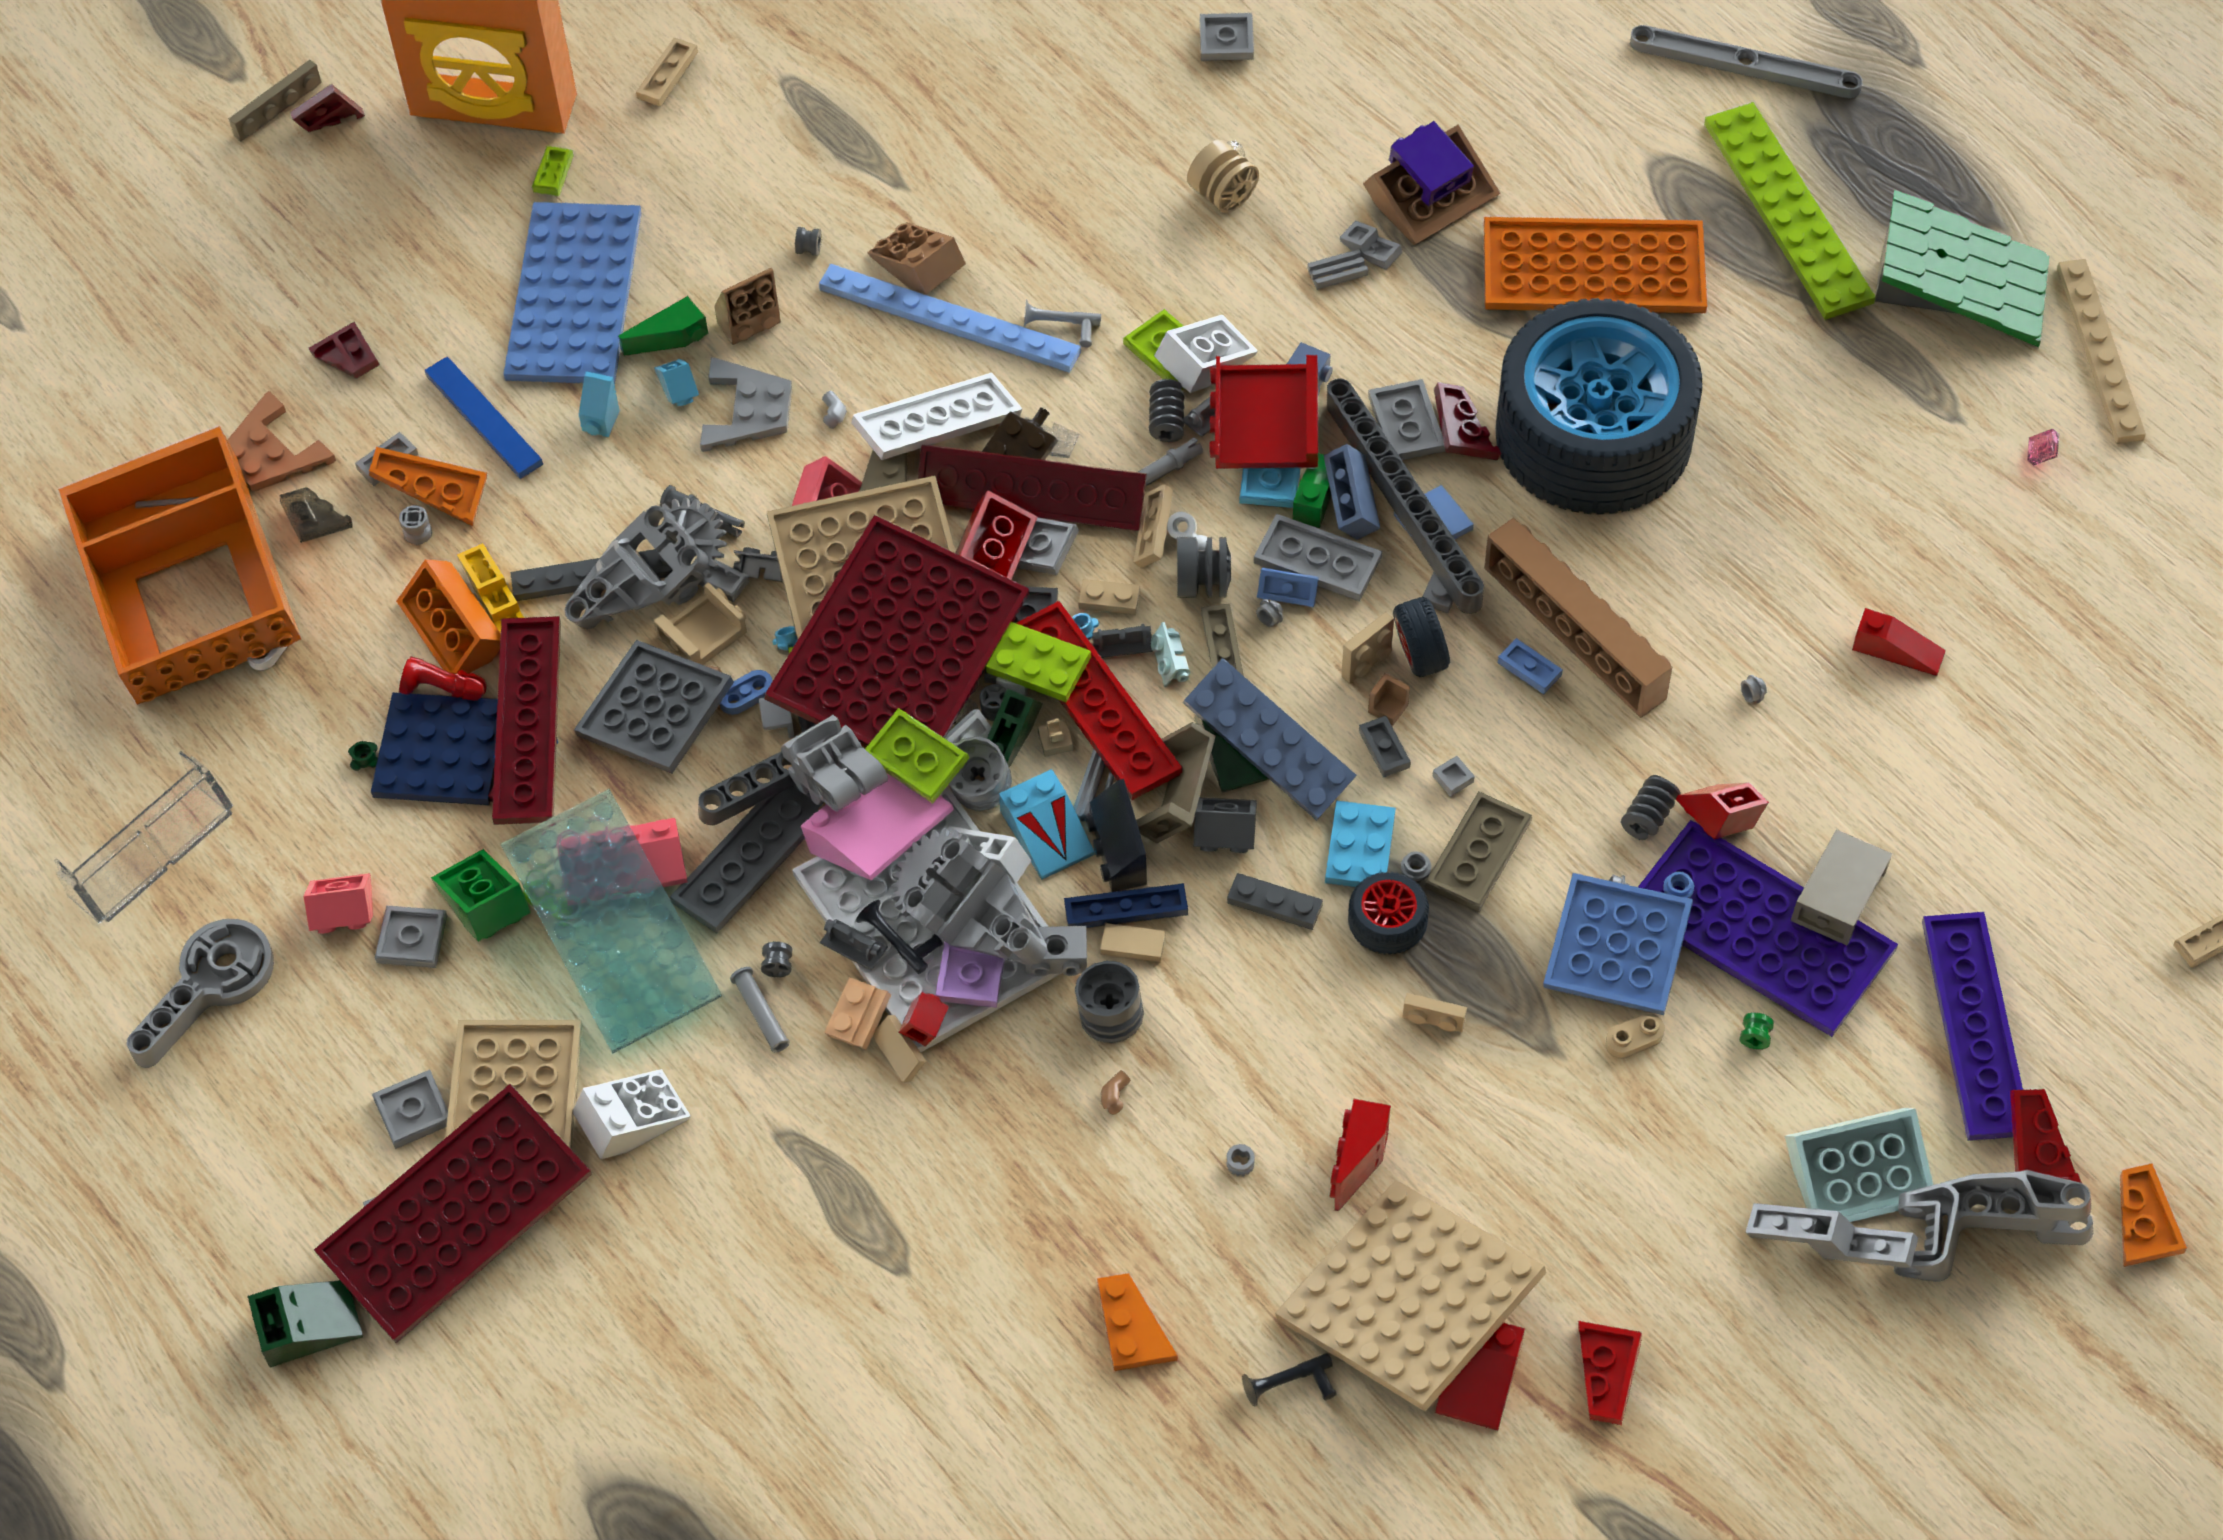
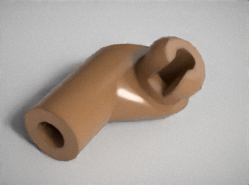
(1110, 1092)

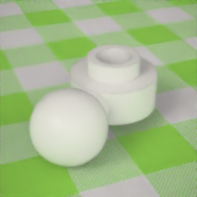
(1179, 517)

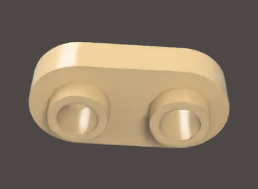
(1636, 1034)

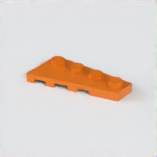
(436, 483)

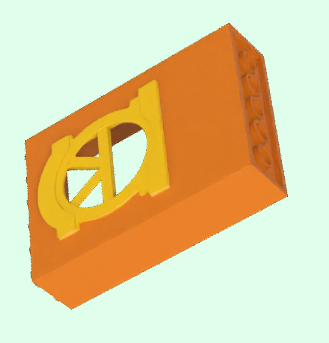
(522, 30)

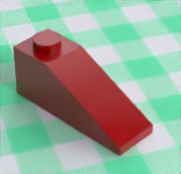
(1897, 643)

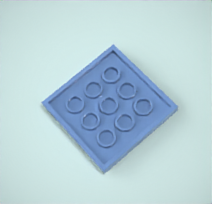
(1618, 943)

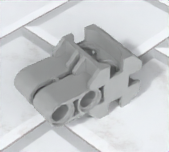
(832, 764)

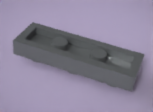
(1274, 901)

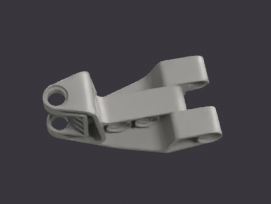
(2036, 1196)

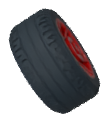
(1421, 637)
(1388, 913)

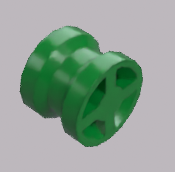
(1756, 1031)

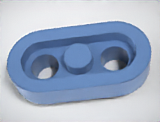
(744, 692)

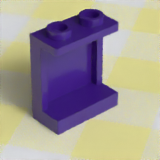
(1432, 161)

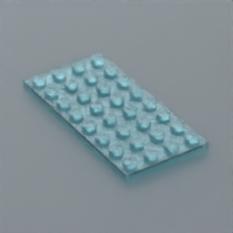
(611, 921)

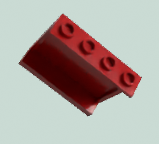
(1265, 415)

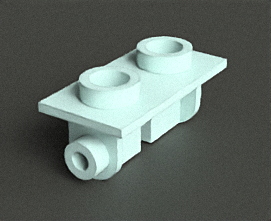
(1165, 645)

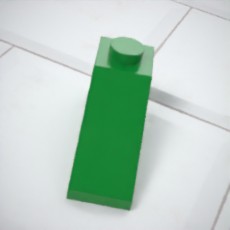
(668, 329)
(1312, 495)

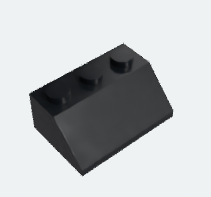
(1117, 838)

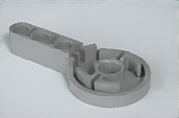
(208, 987)

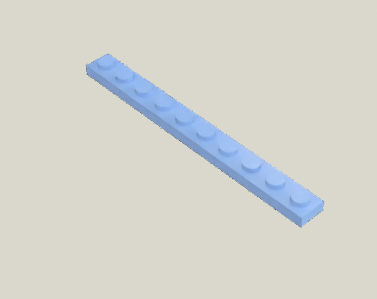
(950, 318)

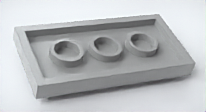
(1306, 550)

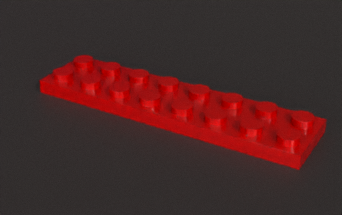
(1108, 713)

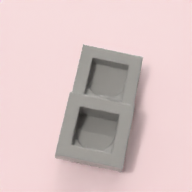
(1372, 247)

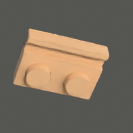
(857, 1013)

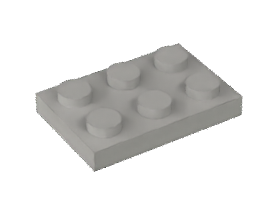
(1407, 419)

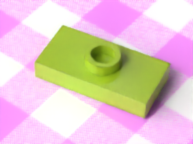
(552, 171)

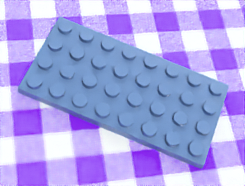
(572, 292)

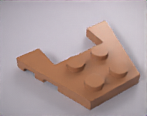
(263, 456)

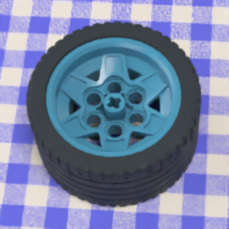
(1606, 373)

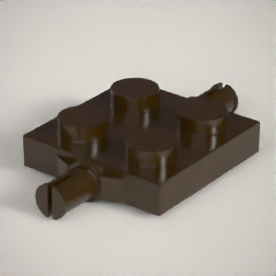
(1022, 437)

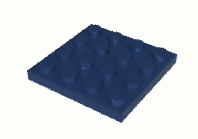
(437, 750)

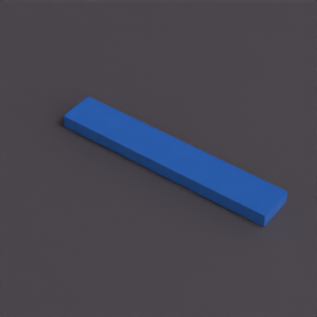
(483, 417)

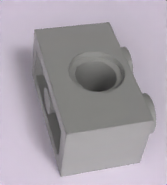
(1072, 944)

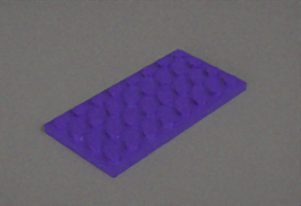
(1747, 930)

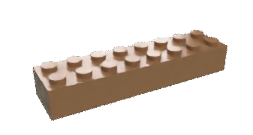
(1578, 617)

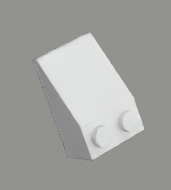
(1193, 350)

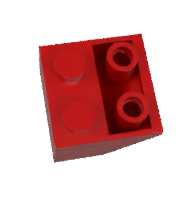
(1724, 808)

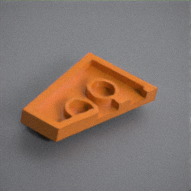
(2147, 1219)
(1130, 1325)

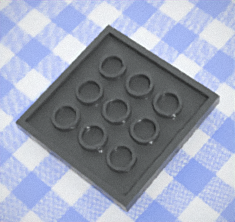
(654, 706)

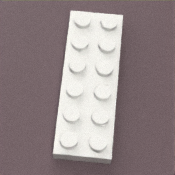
(935, 416)

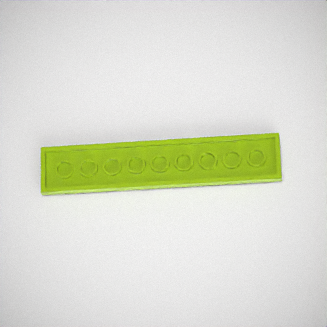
(1789, 211)

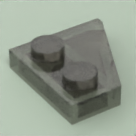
(311, 515)

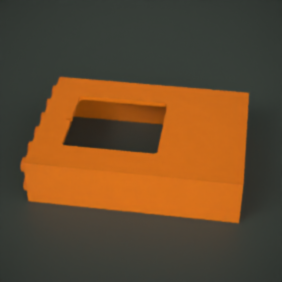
(128, 543)

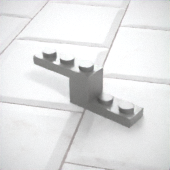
(1832, 1235)

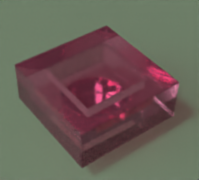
(2043, 447)

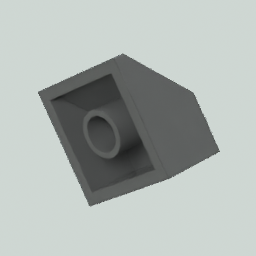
(1225, 824)

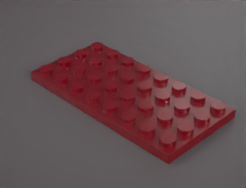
(452, 1212)

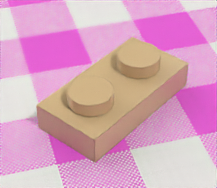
(1109, 597)
(1434, 1012)

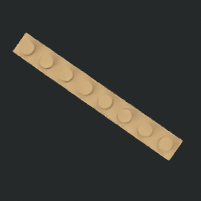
(2101, 351)

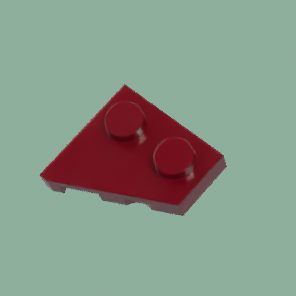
(325, 109)

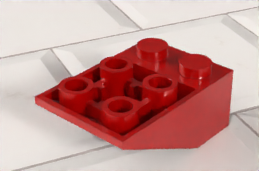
(1359, 1148)

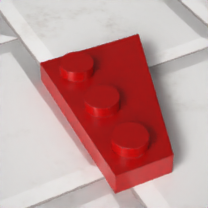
(2037, 1136)
(1609, 1369)

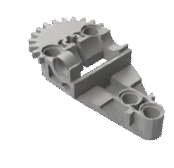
(631, 582)
(989, 917)

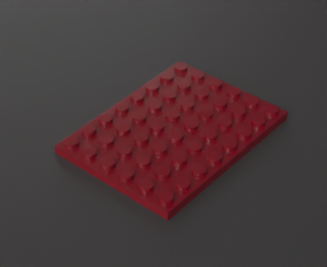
(897, 632)

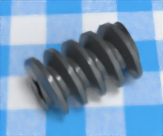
(1166, 410)
(1650, 807)

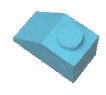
(677, 382)
(598, 404)

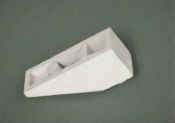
(1000, 849)

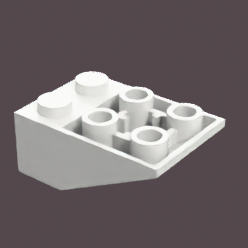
(628, 1112)

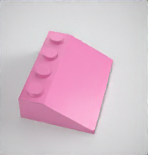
(873, 828)

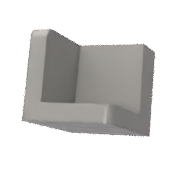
(775, 717)

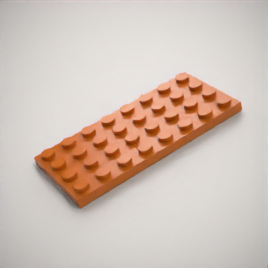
(1573, 259)

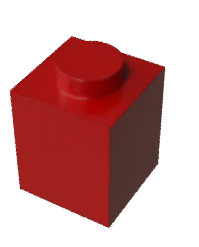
(924, 1018)

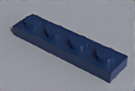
(1126, 906)

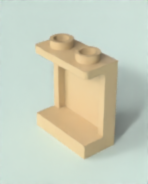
(703, 627)

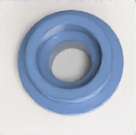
(1679, 879)

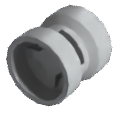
(415, 525)

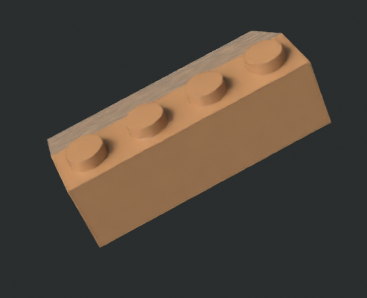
(1401, 202)

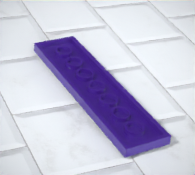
(1974, 1021)

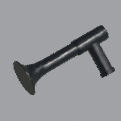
(913, 957)
(1256, 1387)

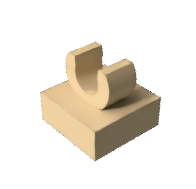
(1055, 737)

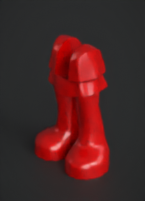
(459, 685)

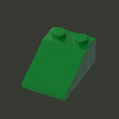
(482, 895)

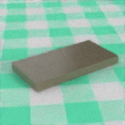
(1478, 851)

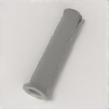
(760, 1009)

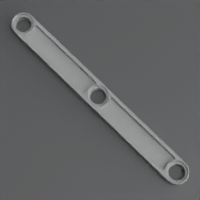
(1763, 65)

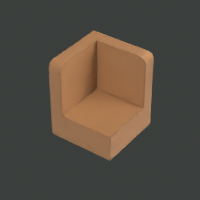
(1389, 698)

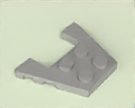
(759, 405)

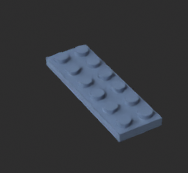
(1269, 739)

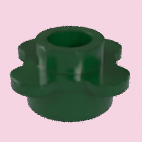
(360, 749)

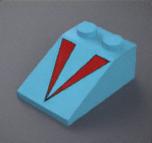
(1045, 824)

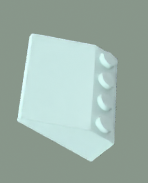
(1860, 1163)

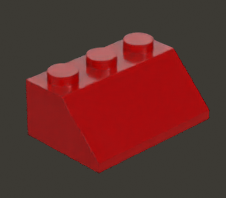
(996, 534)

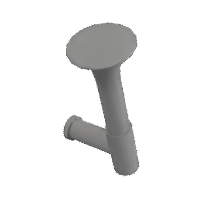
(1086, 320)

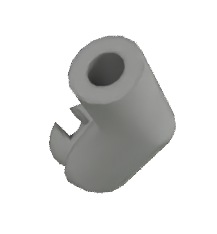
(836, 409)

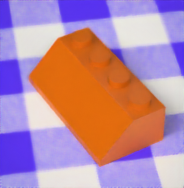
(449, 618)

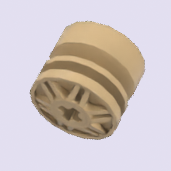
(1223, 176)

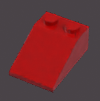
(1484, 1383)

